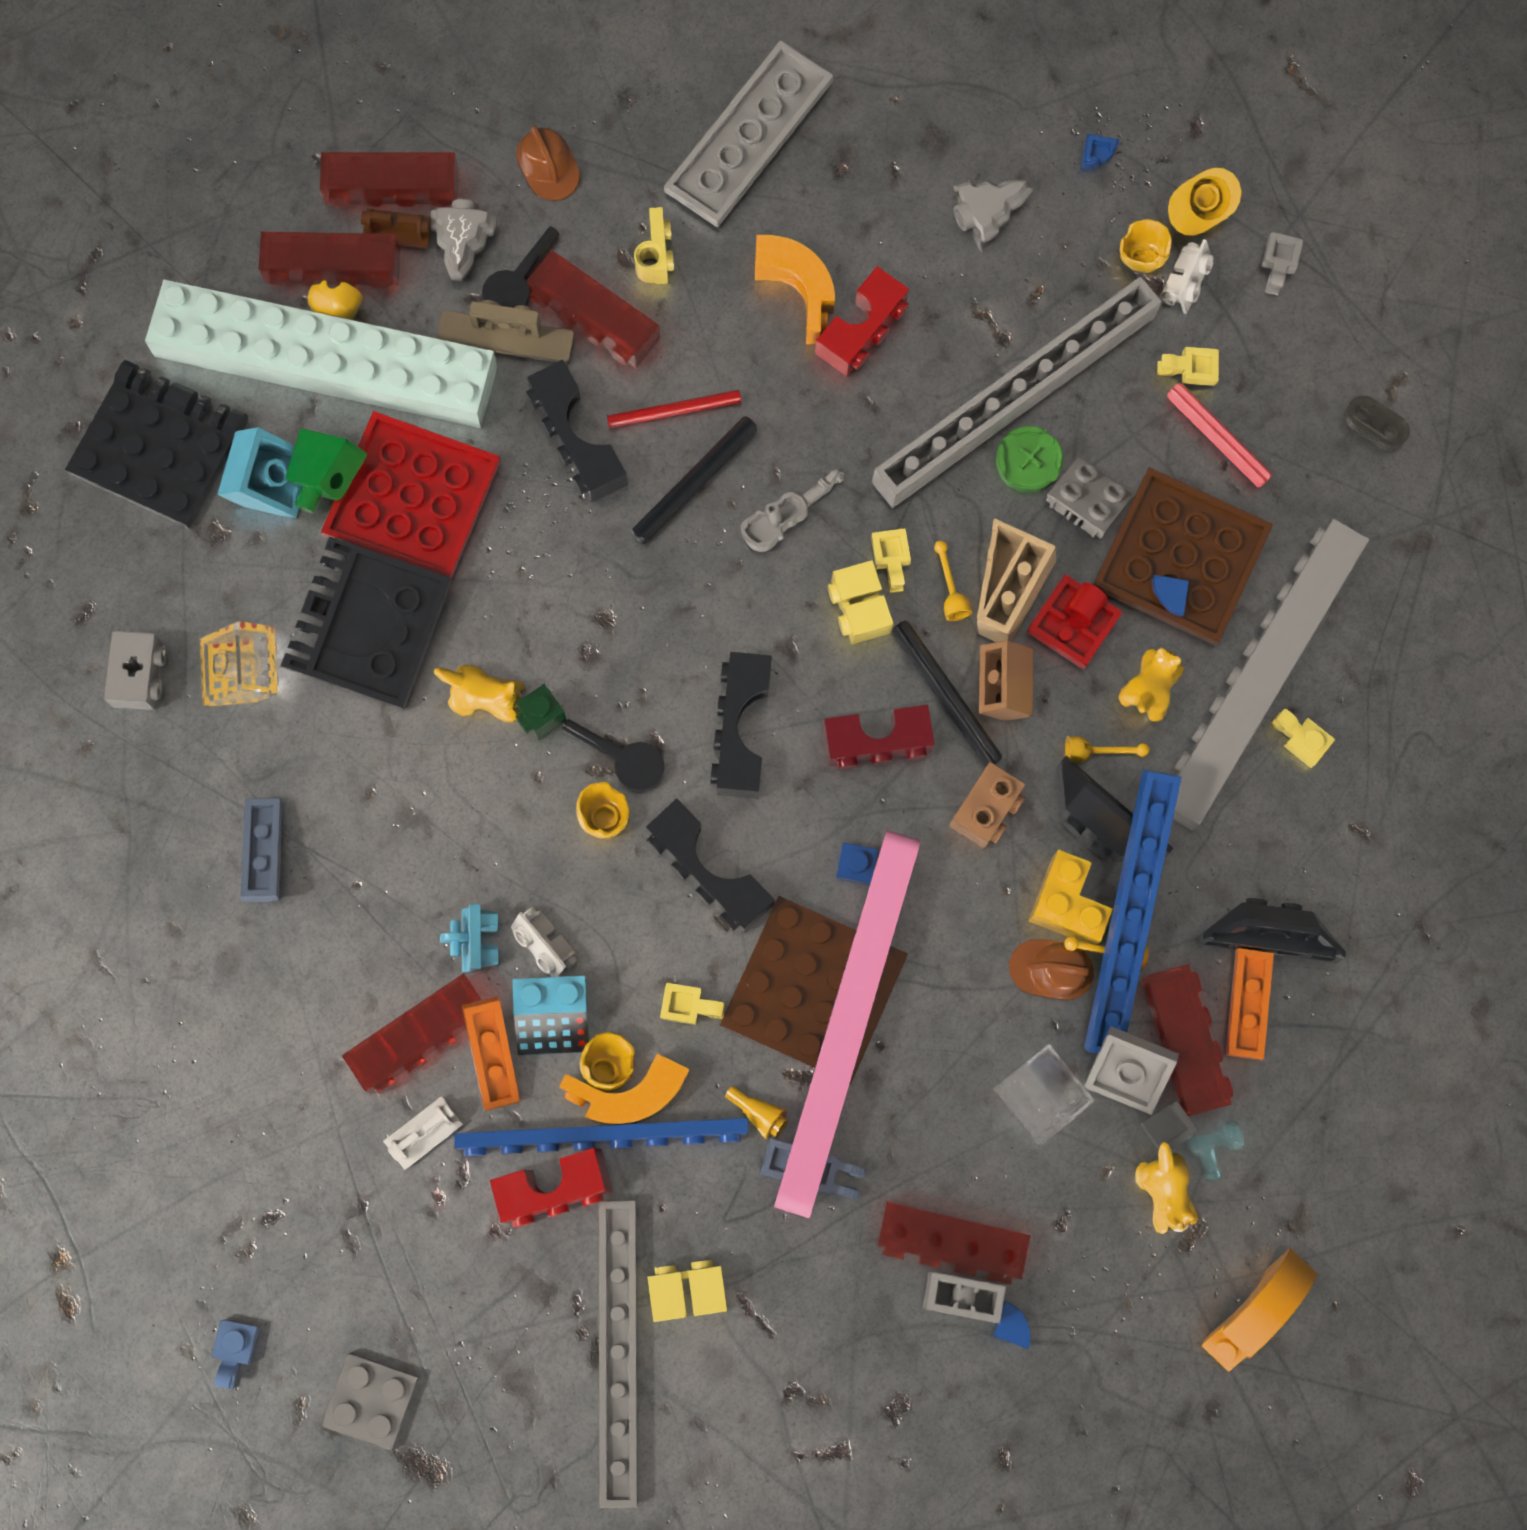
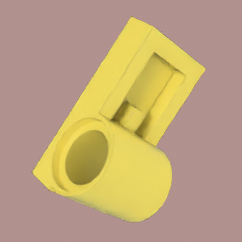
(655, 250)

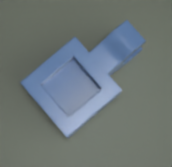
(233, 1345)

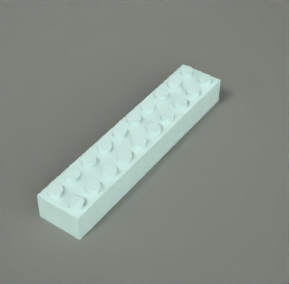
(322, 353)

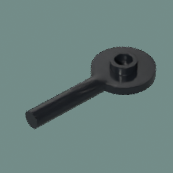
(510, 287)
(636, 765)

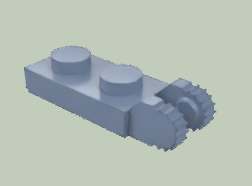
(777, 1157)

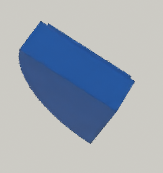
(1098, 151)
(1171, 593)
(1013, 1326)

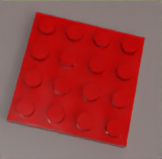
(413, 495)

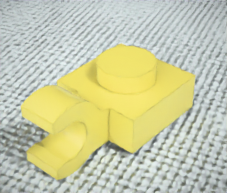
(1196, 365)
(892, 553)
(1306, 739)
(685, 1004)

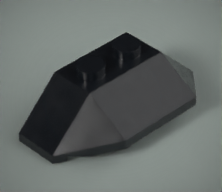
(1093, 812)
(1276, 930)

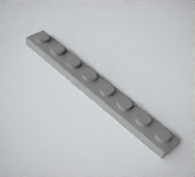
(617, 1355)

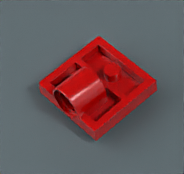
(1075, 620)

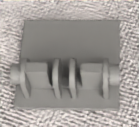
(1089, 497)

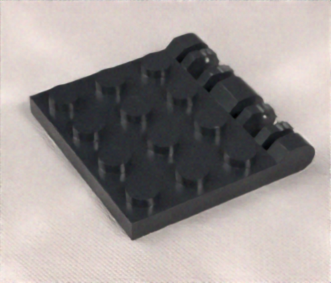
(154, 449)
(371, 626)

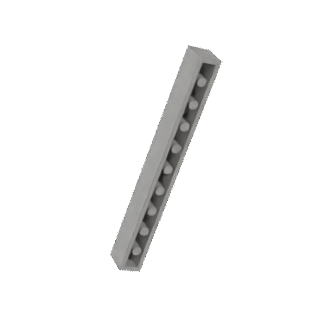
(1016, 392)
(1265, 670)

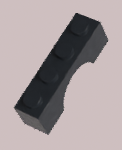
(595, 466)
(747, 683)
(739, 899)

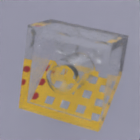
(239, 664)

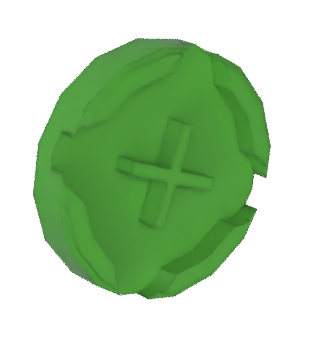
(1029, 459)

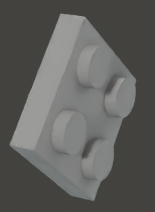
(1131, 1070)
(370, 1401)

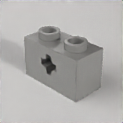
(126, 654)
(964, 1297)

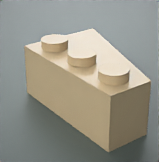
(1012, 580)

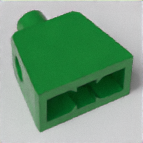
(322, 467)

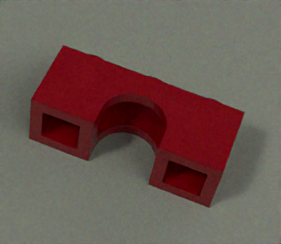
(849, 745)

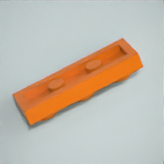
(1249, 1004)
(491, 1053)

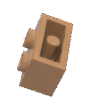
(1006, 680)
(987, 805)

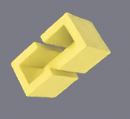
(862, 607)
(668, 1292)

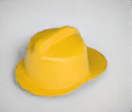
(1204, 201)

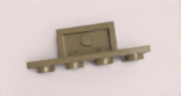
(506, 331)

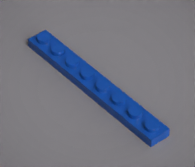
(1133, 905)
(585, 1137)

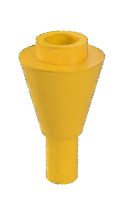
(764, 1116)

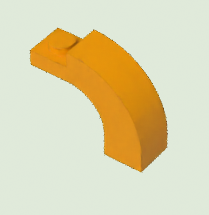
(798, 266)
(636, 1105)
(1264, 1311)

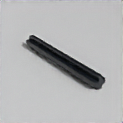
(694, 480)
(946, 693)

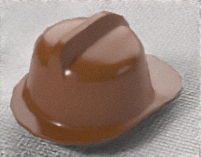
(548, 164)
(1051, 970)

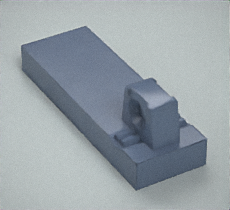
(261, 850)

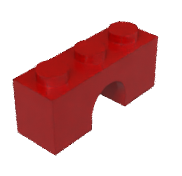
(847, 344)
(521, 1199)

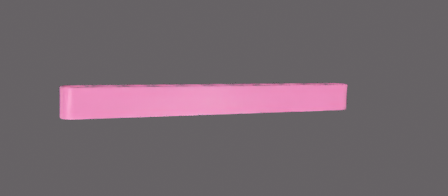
(847, 1025)

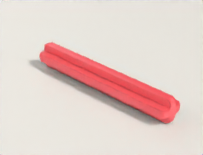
(1219, 435)

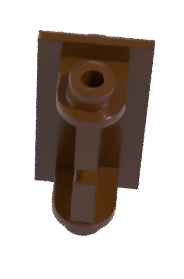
(409, 228)

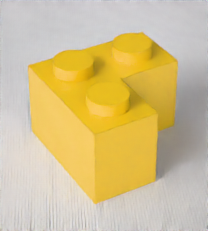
(1062, 907)

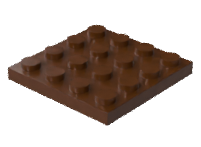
(1184, 537)
(794, 983)

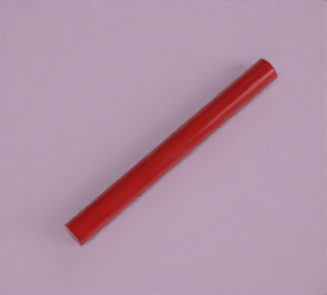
(674, 409)

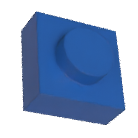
(856, 864)

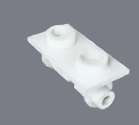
(1194, 263)
(532, 932)
(422, 1133)

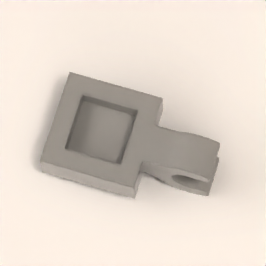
(1281, 257)

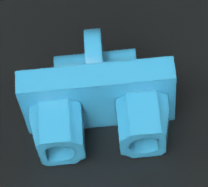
(468, 934)

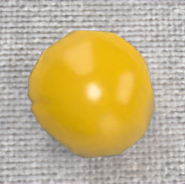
(1146, 246)
(339, 302)
(602, 810)
(607, 1061)

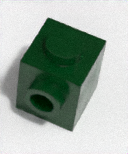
(540, 712)

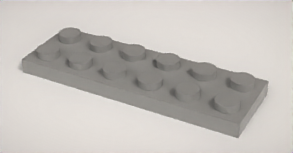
(748, 133)

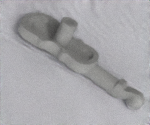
(767, 528)

